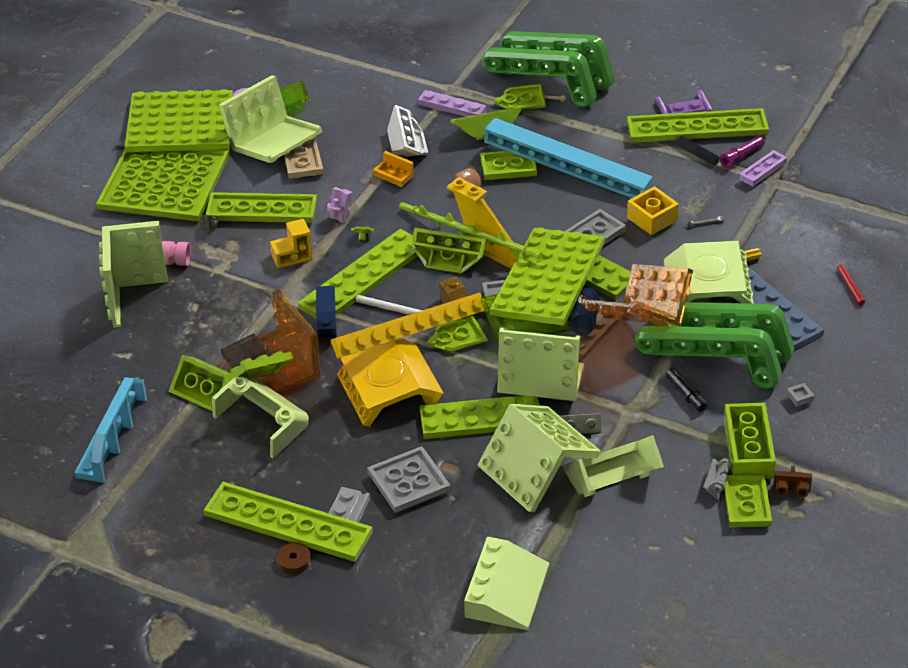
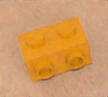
(394, 169)

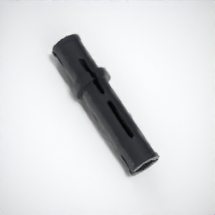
(691, 394)

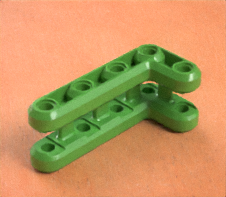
(575, 57)
(726, 330)

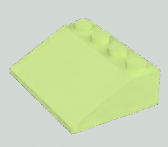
(505, 585)

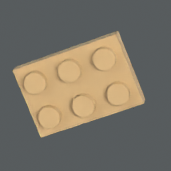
(304, 160)

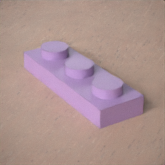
(763, 168)

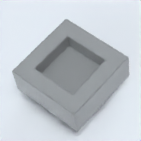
(800, 394)

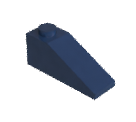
(326, 312)

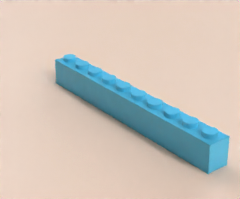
(567, 158)

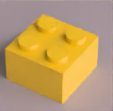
(652, 210)

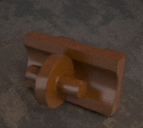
(792, 481)

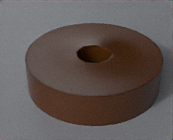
(293, 550)

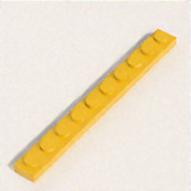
(407, 325)

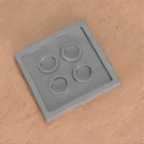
(408, 479)

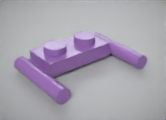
(699, 105)

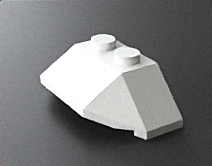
(405, 134)

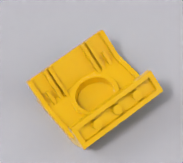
(386, 377)

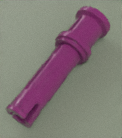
(737, 153)

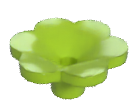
(362, 231)

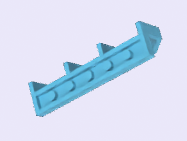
(106, 436)

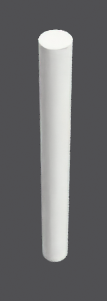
(386, 305)

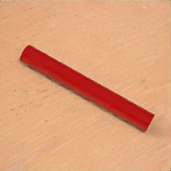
(851, 285)

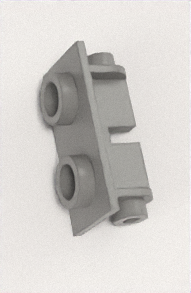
(584, 422)
(716, 477)

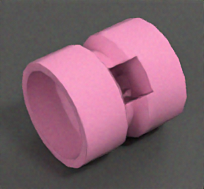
(177, 253)

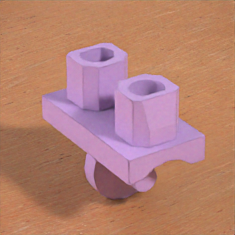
(339, 204)

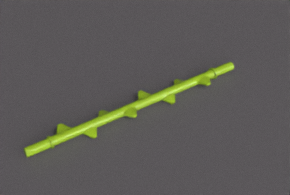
(473, 230)

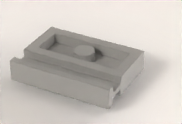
(350, 504)

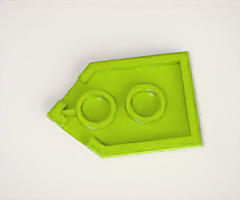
(525, 97)
(458, 334)

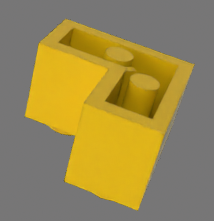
(293, 248)

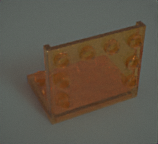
(651, 296)
(294, 336)

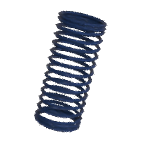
(589, 316)

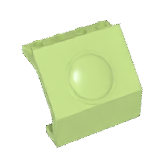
(717, 270)

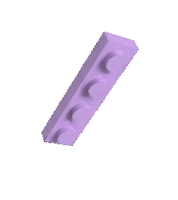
(450, 104)

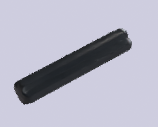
(697, 150)

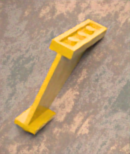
(476, 211)

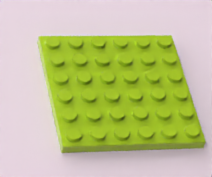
(177, 121)
(163, 183)

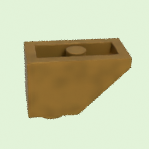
(451, 290)

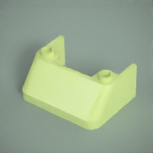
(286, 413)
(614, 466)

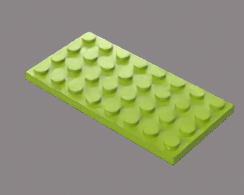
(548, 286)

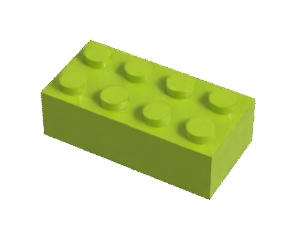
(749, 439)

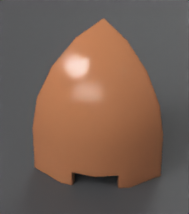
(470, 175)

